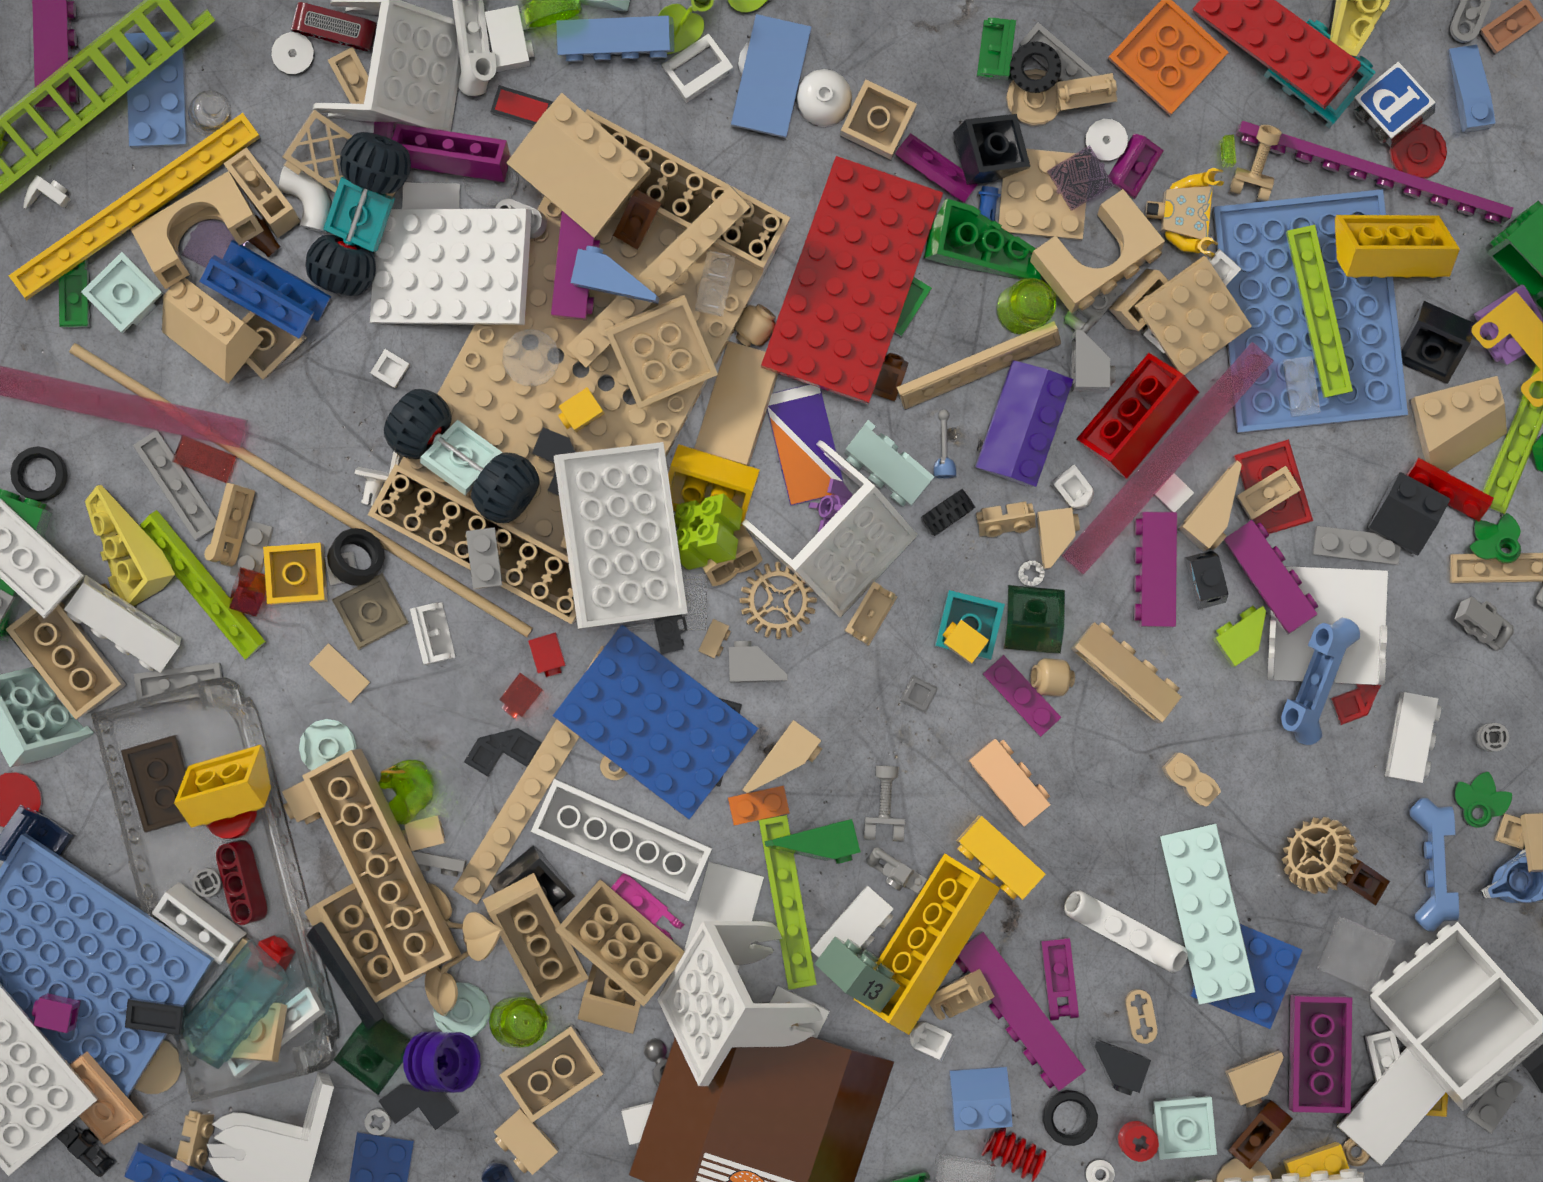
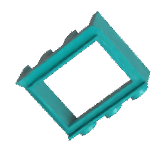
(1329, 114)

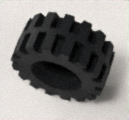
(1031, 49)
(948, 512)

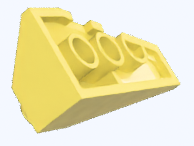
(1354, 22)
(133, 557)

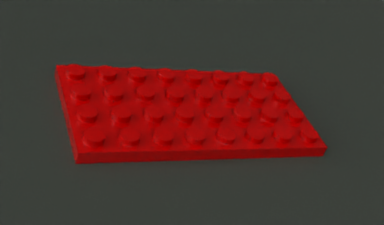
(852, 280)

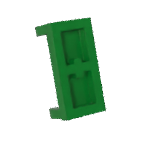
(996, 48)

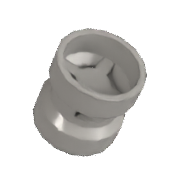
(1488, 738)
(210, 879)

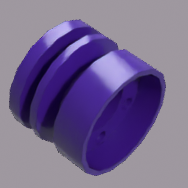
(441, 1062)

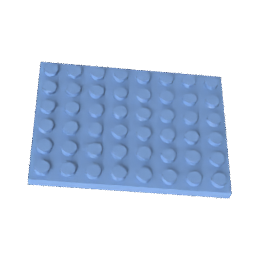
(1272, 303)
(89, 945)

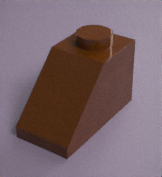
(1365, 882)
(1260, 1134)

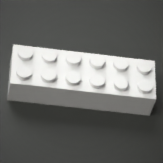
(621, 839)

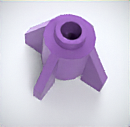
(832, 504)

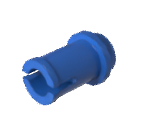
(988, 201)

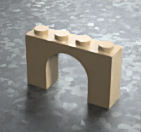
(162, 232)
(1080, 284)

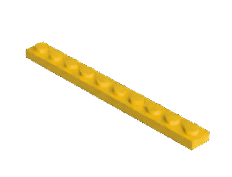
(134, 206)

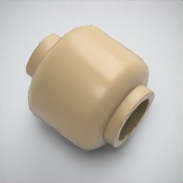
(755, 325)
(1052, 677)

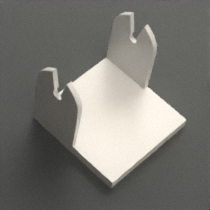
(411, 67)
(851, 546)
(1339, 594)
(712, 1006)
(270, 1149)

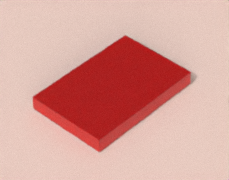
(1262, 463)

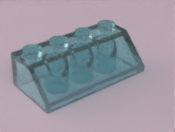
(234, 1005)

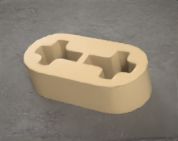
(1148, 1015)

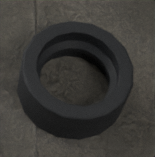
(35, 452)
(362, 539)
(1083, 1135)

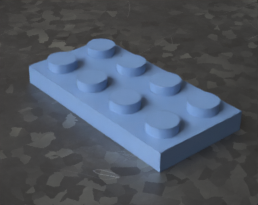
(157, 100)

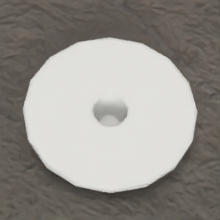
(292, 53)
(1107, 139)

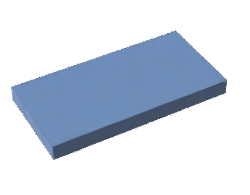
(771, 76)

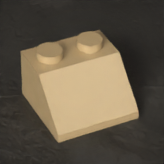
(608, 1003)

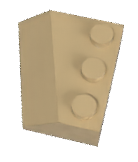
(1459, 421)

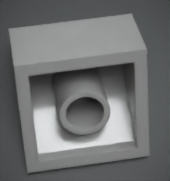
(1090, 365)
(751, 664)

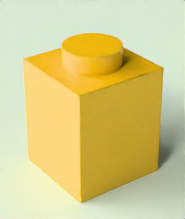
(580, 410)
(964, 641)

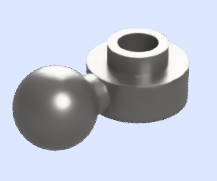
(655, 1051)

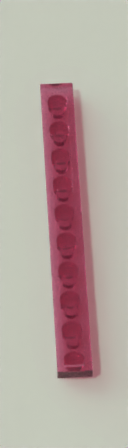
(122, 407)
(1168, 458)

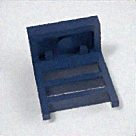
(35, 825)

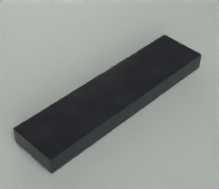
(345, 975)

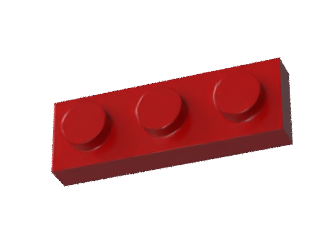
(1462, 495)

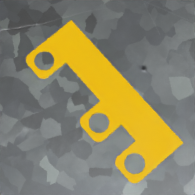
(1519, 320)

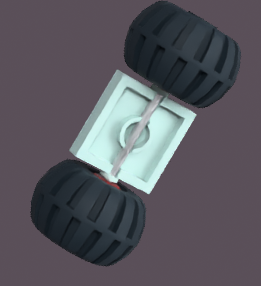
(499, 481)

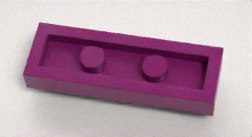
(935, 167)
(1021, 695)

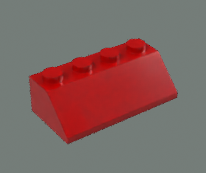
(1138, 415)

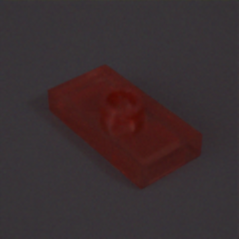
(203, 459)

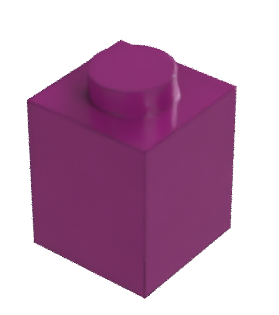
(56, 1013)

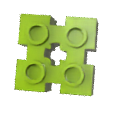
(707, 531)

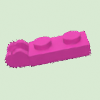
(644, 902)

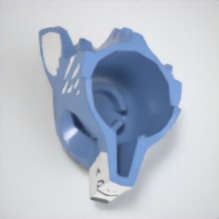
(1515, 883)

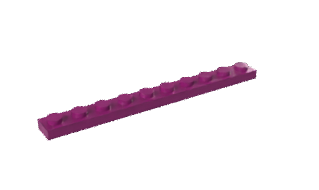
(1385, 176)

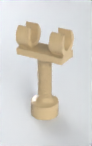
(1267, 136)

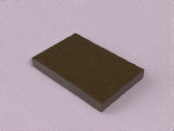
(155, 779)

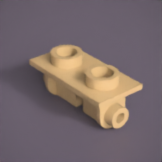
(1087, 91)
(1019, 519)
(200, 1129)

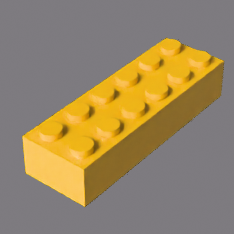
(932, 938)

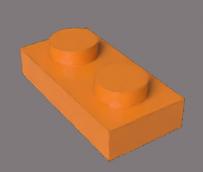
(758, 805)

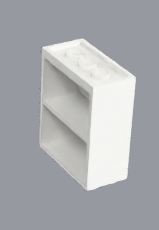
(1459, 1015)

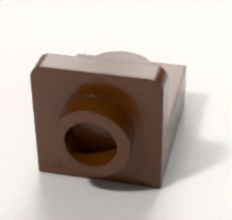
(891, 376)

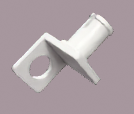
(374, 480)

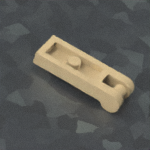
(230, 525)

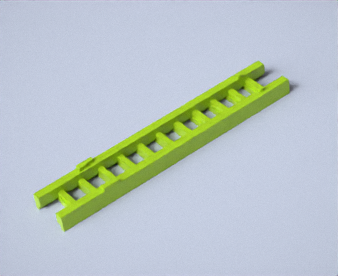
(98, 103)

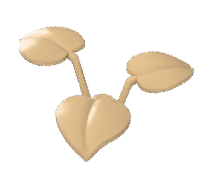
(479, 937)

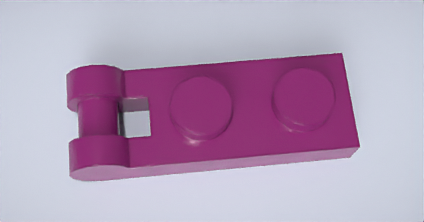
(1059, 978)

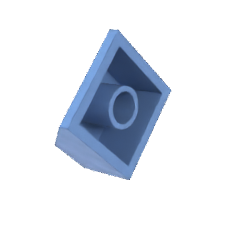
(980, 1098)

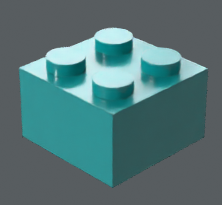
(977, 612)

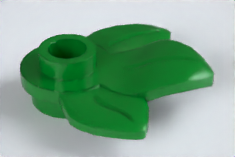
(1495, 537)
(1482, 795)

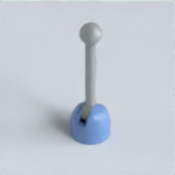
(944, 467)

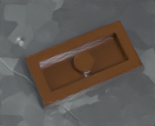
(637, 219)

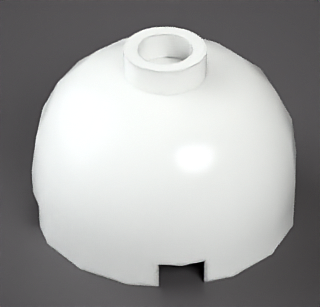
(823, 97)

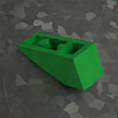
(823, 843)

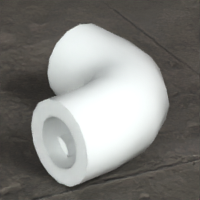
(312, 195)

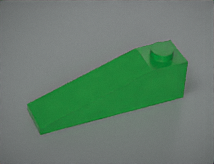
(974, 242)

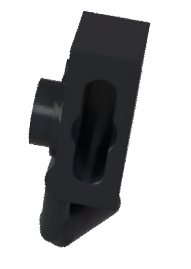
(668, 633)
(84, 1147)

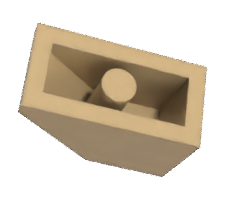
(1056, 533)
(1254, 1078)

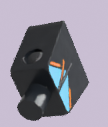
(1207, 579)

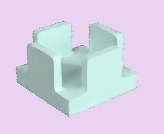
(122, 293)
(1184, 1127)

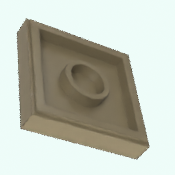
(370, 611)

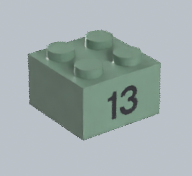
(858, 973)

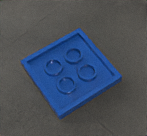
(1271, 969)

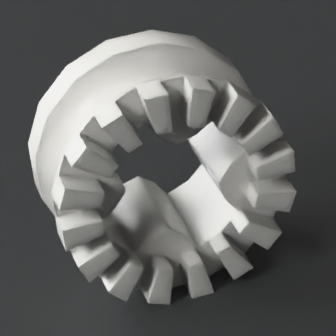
(1038, 568)
(379, 1113)

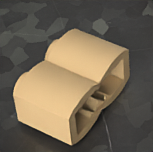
(746, 559)
(1196, 785)

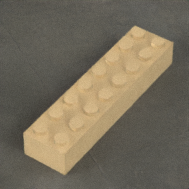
(381, 865)

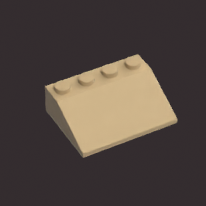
(578, 165)
(358, 940)
(621, 942)

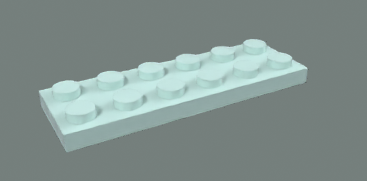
(1207, 914)

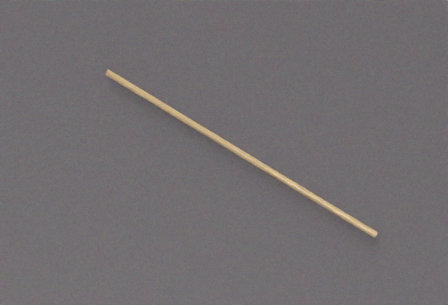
(320, 502)

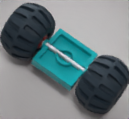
(358, 214)

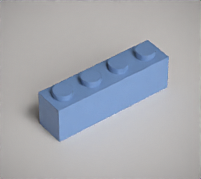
(615, 36)

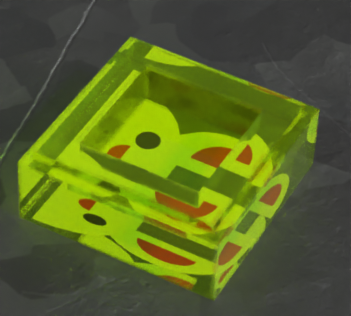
(1228, 152)

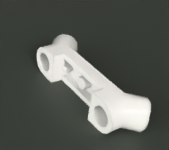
(476, 60)
(1125, 931)

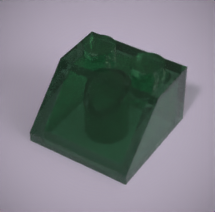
(1034, 619)
(373, 1054)

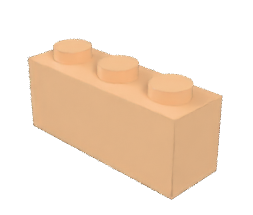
(1010, 781)

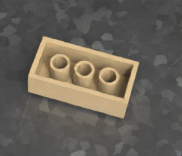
(529, 933)

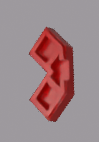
(1354, 703)

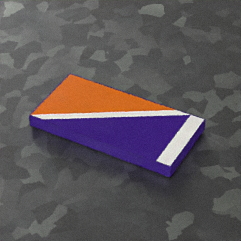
(797, 425)

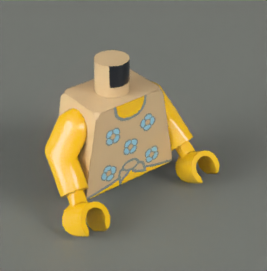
(1187, 212)

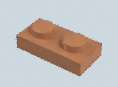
(1511, 25)

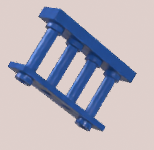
(265, 289)

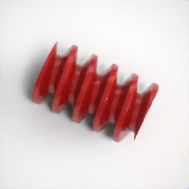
(1138, 1130)
(1015, 1153)

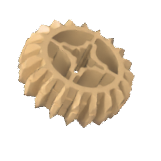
(757, 615)
(1336, 851)

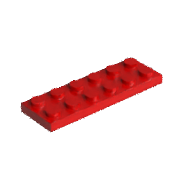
(1283, 45)

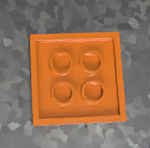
(1168, 55)

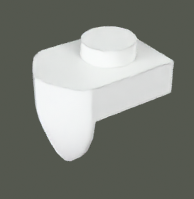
(54, 191)
(1074, 488)
(930, 1040)

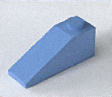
(1471, 89)
(600, 273)

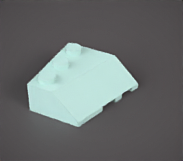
(887, 467)
(34, 720)

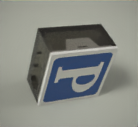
(1394, 105)

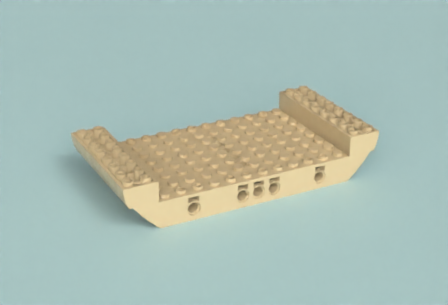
(513, 414)

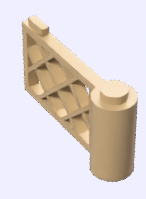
(296, 166)

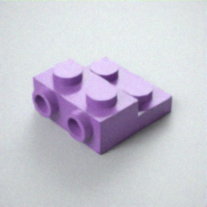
(1508, 348)

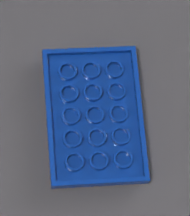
(655, 722)

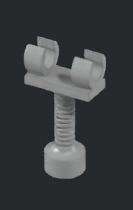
(886, 775)

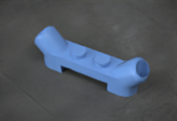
(1330, 645)
(1442, 904)

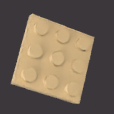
(1033, 206)
(1193, 315)
(661, 351)

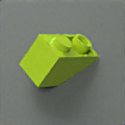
(1243, 638)

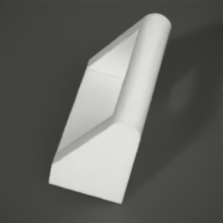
(705, 80)

